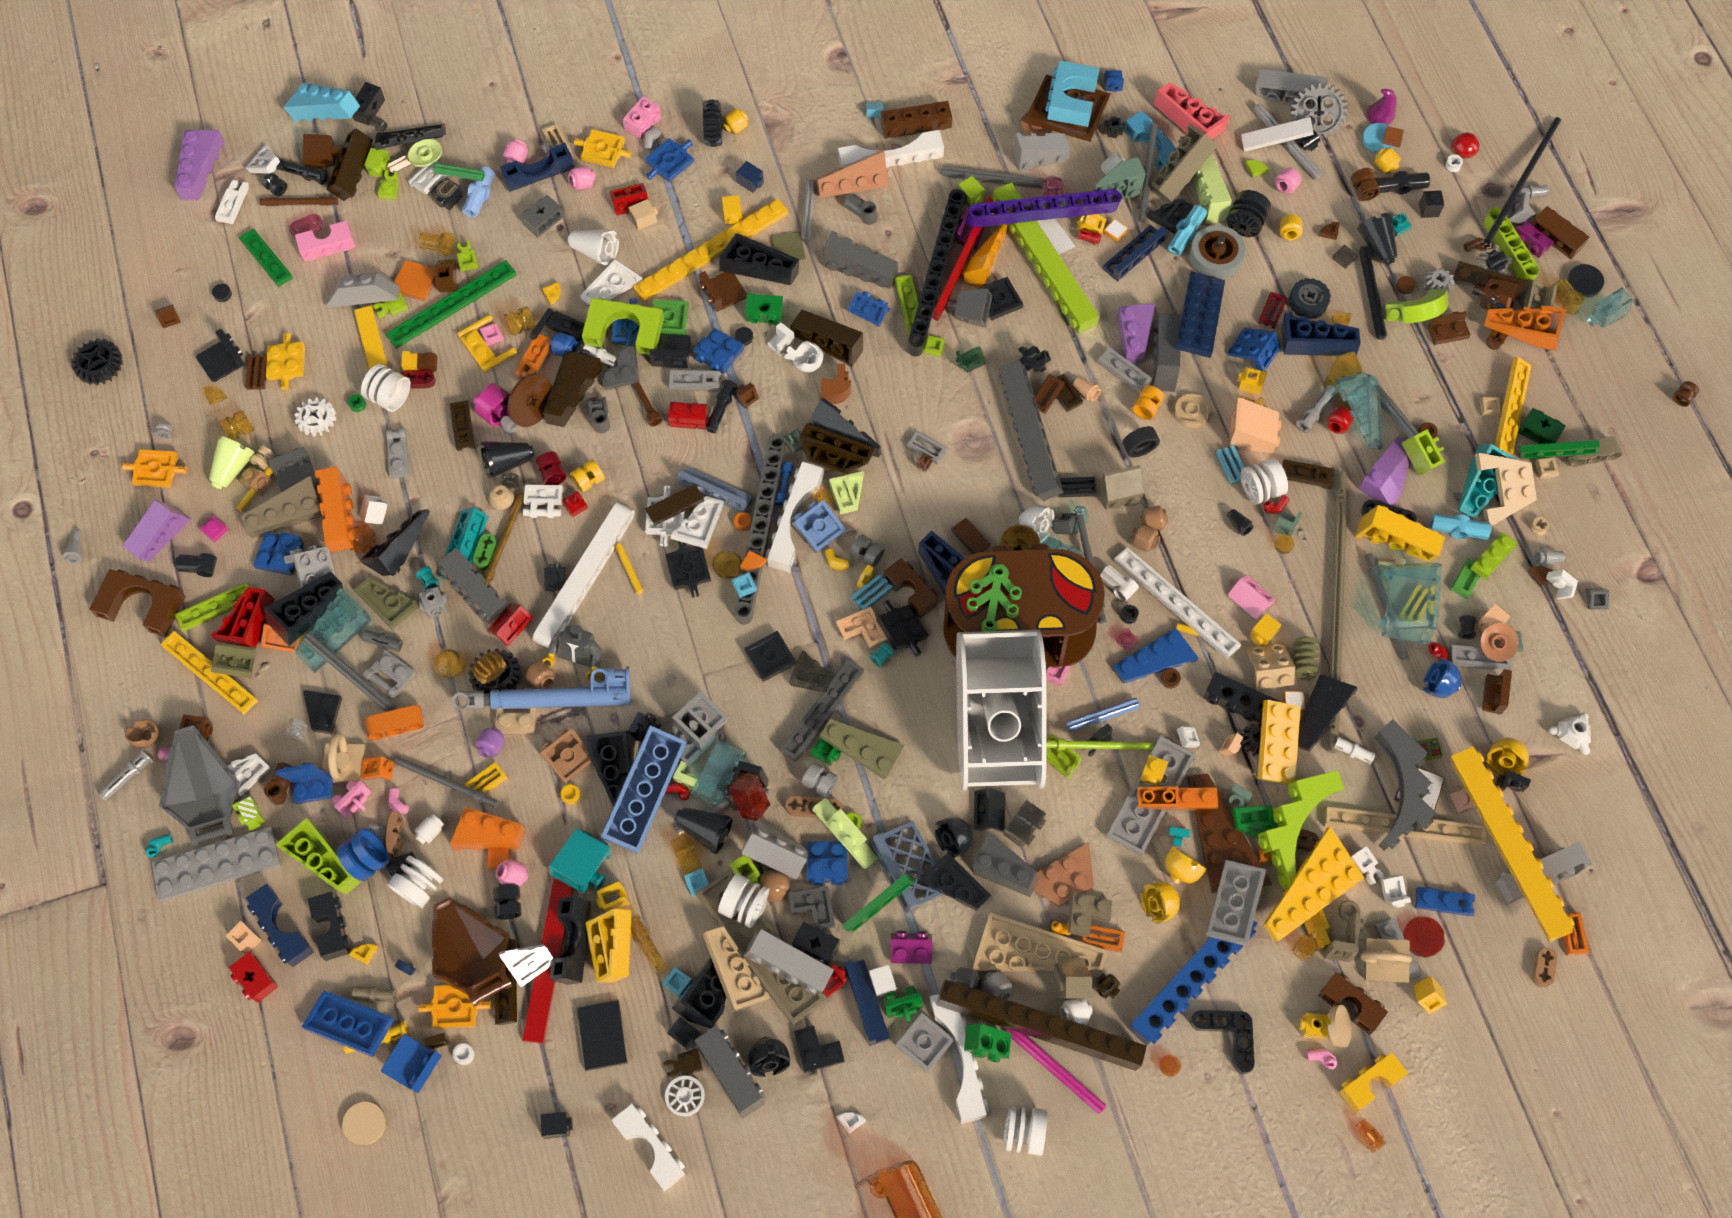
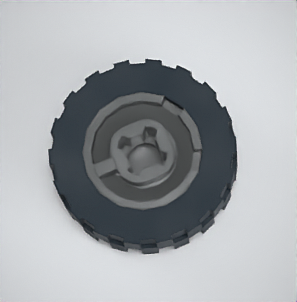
(1304, 305)

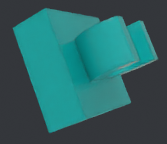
(1400, 224)
(1178, 834)

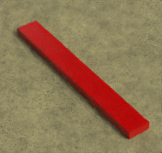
(957, 270)
(543, 987)

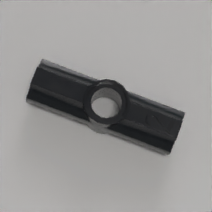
(1403, 182)

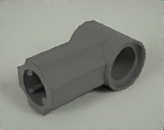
(863, 209)

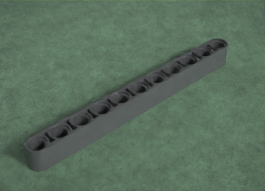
(762, 519)

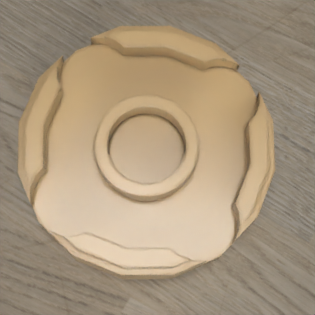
(1192, 410)
(1340, 1026)
(364, 1123)

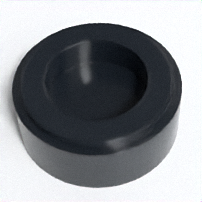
(222, 292)
(744, 335)

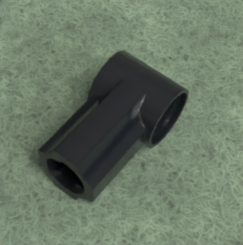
(201, 565)

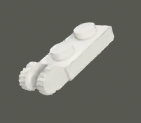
(231, 202)

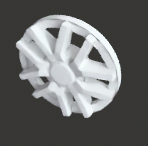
(684, 1096)

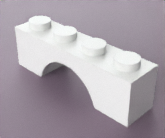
(632, 1125)

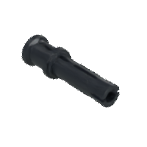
(308, 173)
(723, 399)

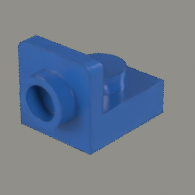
(1113, 80)

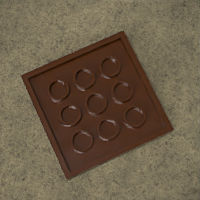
(1038, 116)

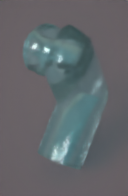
(1080, 510)

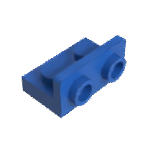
(868, 309)

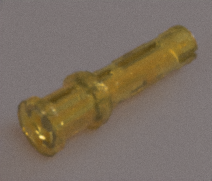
(641, 936)

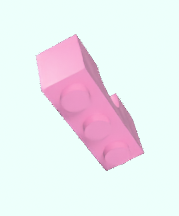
(338, 240)

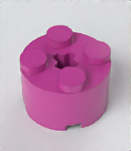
(492, 404)

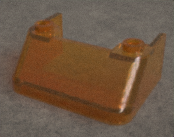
(904, 1190)

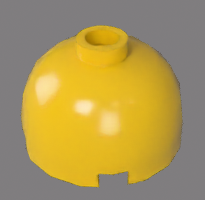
(1508, 755)
(1183, 867)
(1160, 901)

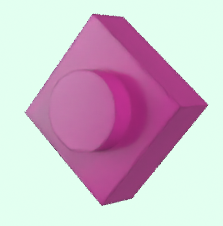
(213, 529)

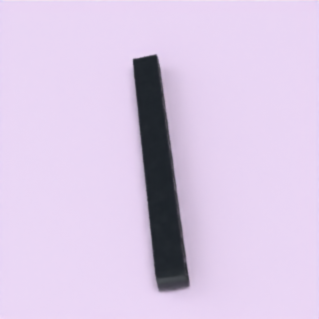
(938, 263)

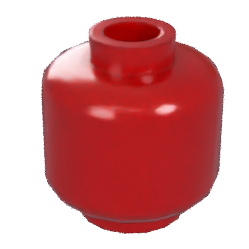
(1339, 420)

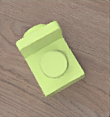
(687, 779)

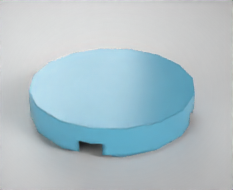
(1374, 136)

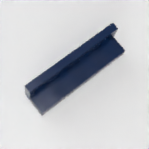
(1137, 255)
(866, 1002)

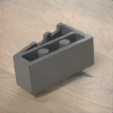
(1004, 867)

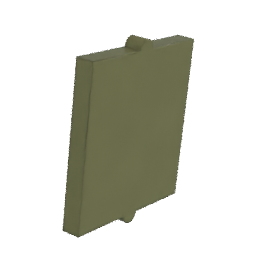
(789, 244)

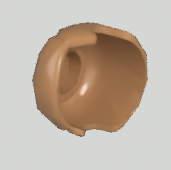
(142, 733)
(777, 883)

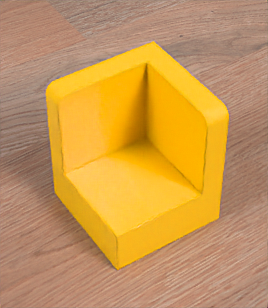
(1430, 994)

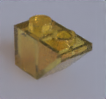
(1344, 366)

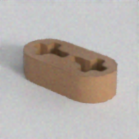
(1550, 967)

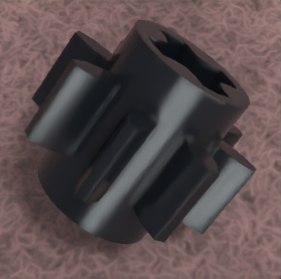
(1113, 127)
(1310, 142)
(1496, 261)

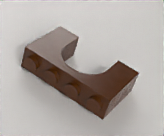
(120, 585)

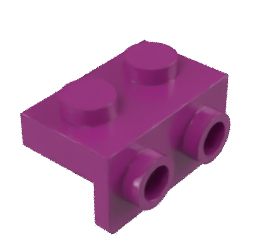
(911, 947)

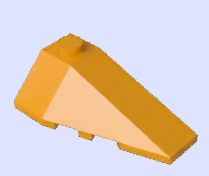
(981, 263)

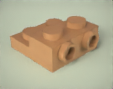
(566, 754)

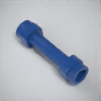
(786, 471)

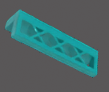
(470, 530)

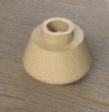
(501, 497)

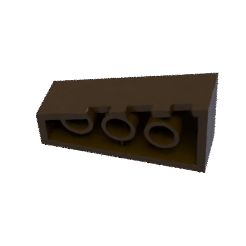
(831, 337)
(570, 385)

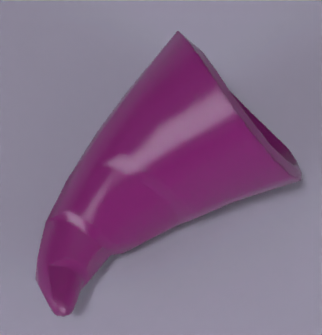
(1384, 109)

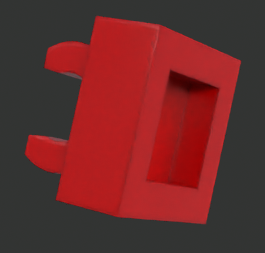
(575, 504)

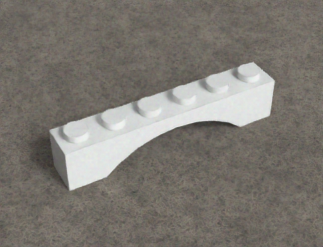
(925, 147)
(807, 483)
(969, 1101)

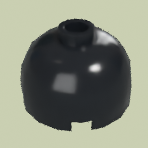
(954, 835)
(768, 1056)

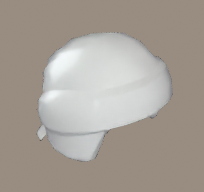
(806, 357)

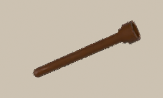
(653, 417)

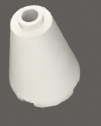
(595, 244)

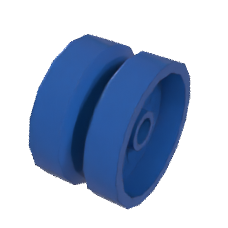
(363, 854)

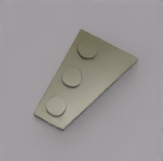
(386, 603)

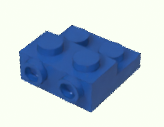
(718, 350)
(272, 552)
(827, 863)

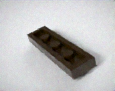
(1479, 275)
(507, 999)

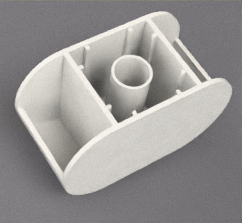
(1001, 708)

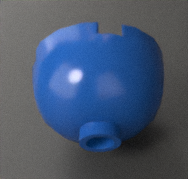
(1442, 679)

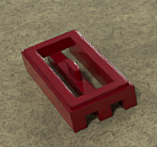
(1268, 321)

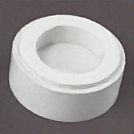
(463, 1054)

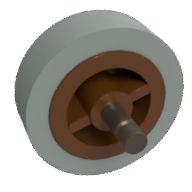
(1217, 251)

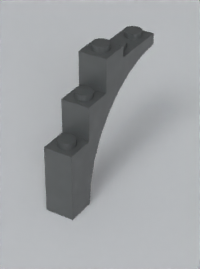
(1406, 758)

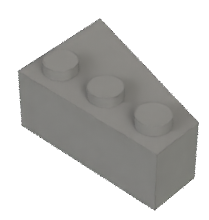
(1040, 150)
(774, 849)

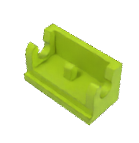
(1064, 761)

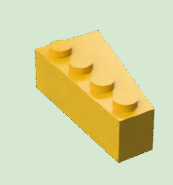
(1400, 533)

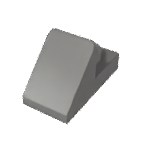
(1520, 210)

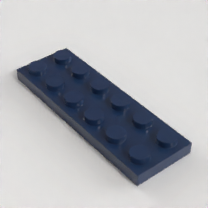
(1200, 314)

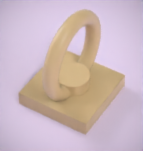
(343, 760)
(1387, 960)

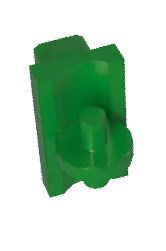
(904, 1005)

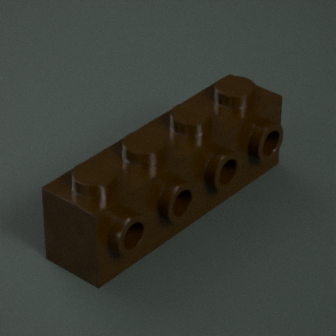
(350, 165)

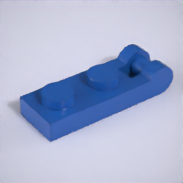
(1444, 901)

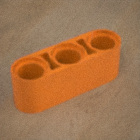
(394, 722)

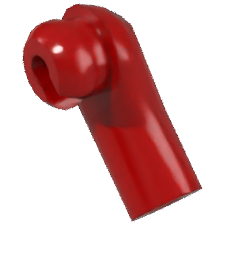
(1273, 508)
(680, 789)

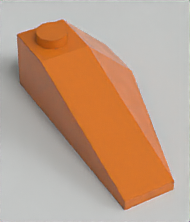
(1533, 326)

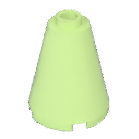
(228, 462)

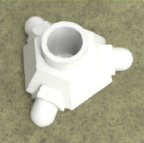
(1574, 732)

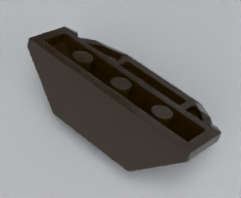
(833, 450)

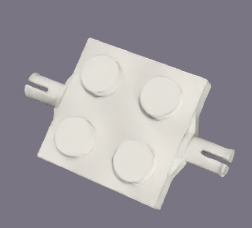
(667, 527)

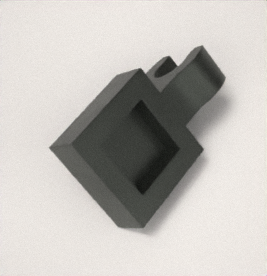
(1103, 734)

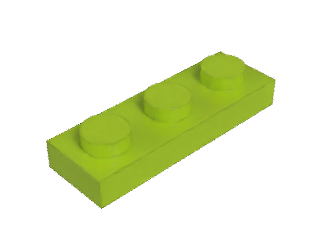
(1494, 556)

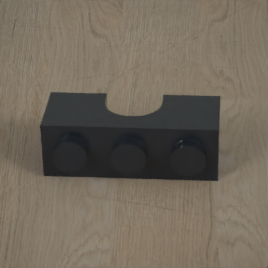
(334, 942)

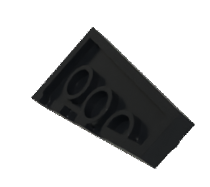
(404, 136)
(1322, 708)

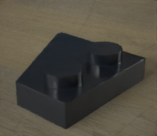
(1171, 214)
(322, 710)

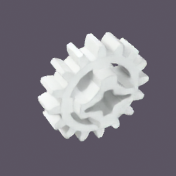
(307, 420)

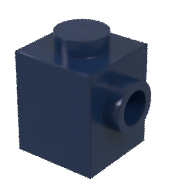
(749, 176)

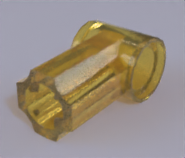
(442, 243)
(1570, 298)

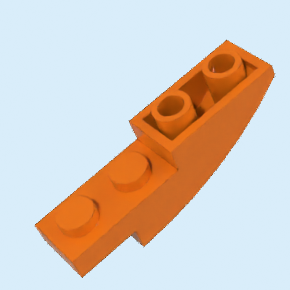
(1177, 798)

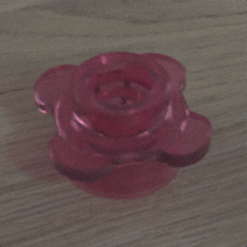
(1121, 639)

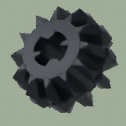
(1249, 737)

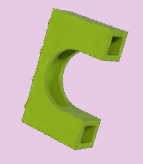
(604, 312)

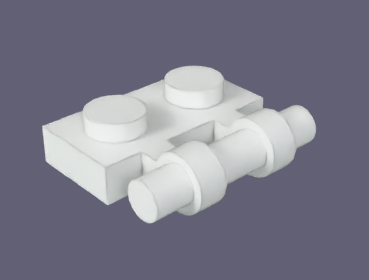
(543, 495)

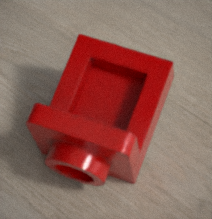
(836, 981)

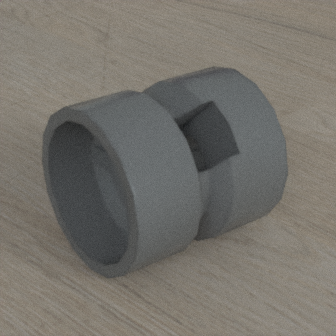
(873, 553)

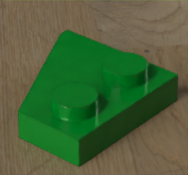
(1253, 820)

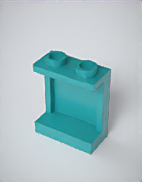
(579, 860)

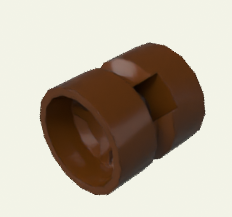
(1365, 184)

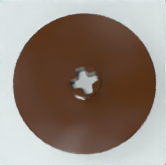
(529, 400)

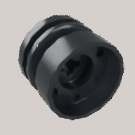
(1248, 213)

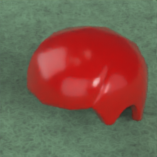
(1465, 145)

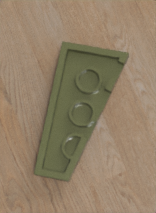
(864, 747)

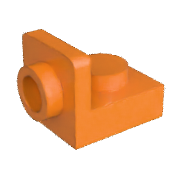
(377, 768)

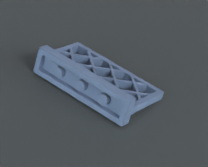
(892, 868)

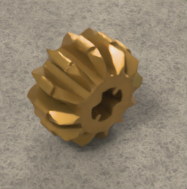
(489, 667)

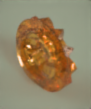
(369, 538)

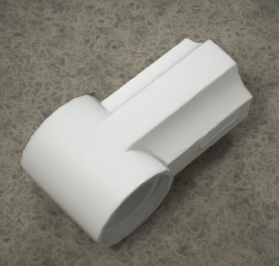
(1122, 587)

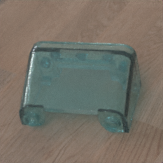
(1412, 601)

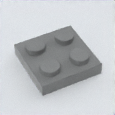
(925, 1043)

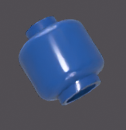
(562, 342)

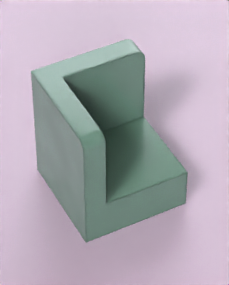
(1286, 523)

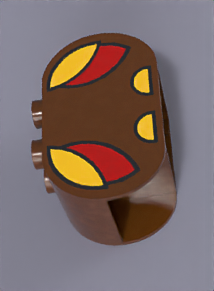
(1058, 597)

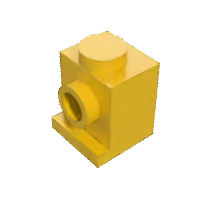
(1308, 1028)

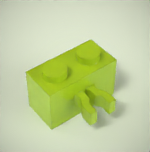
(1423, 452)

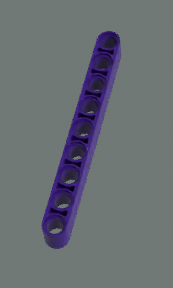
(1105, 202)

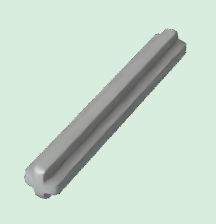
(808, 210)

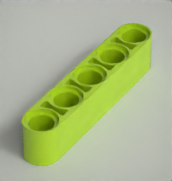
(1510, 242)

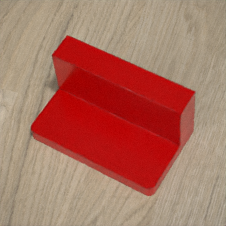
(510, 623)

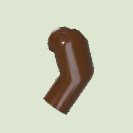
(1478, 244)

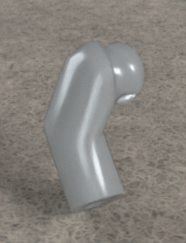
(651, 135)

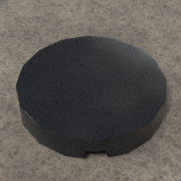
(1586, 280)

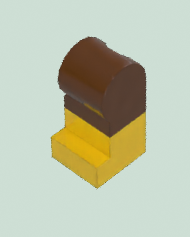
(419, 361)

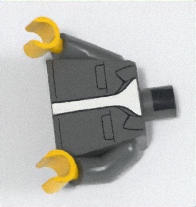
(576, 647)

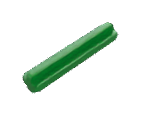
(459, 172)

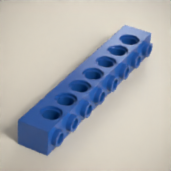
(1141, 1026)

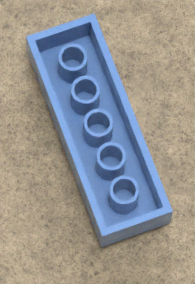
(643, 790)

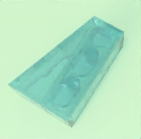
(718, 772)

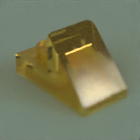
(686, 854)

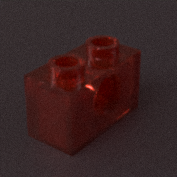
(749, 796)

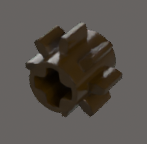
(1107, 986)

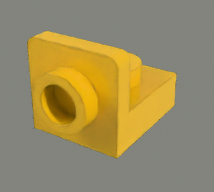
(1091, 222)

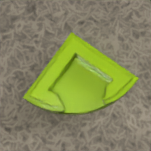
(1256, 168)

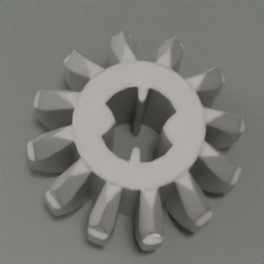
(1438, 280)

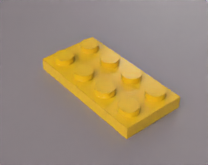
(1278, 742)

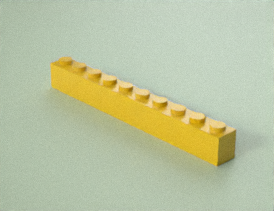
(1512, 845)

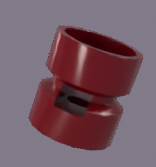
(550, 468)

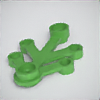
(994, 595)

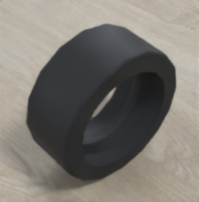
(1141, 441)

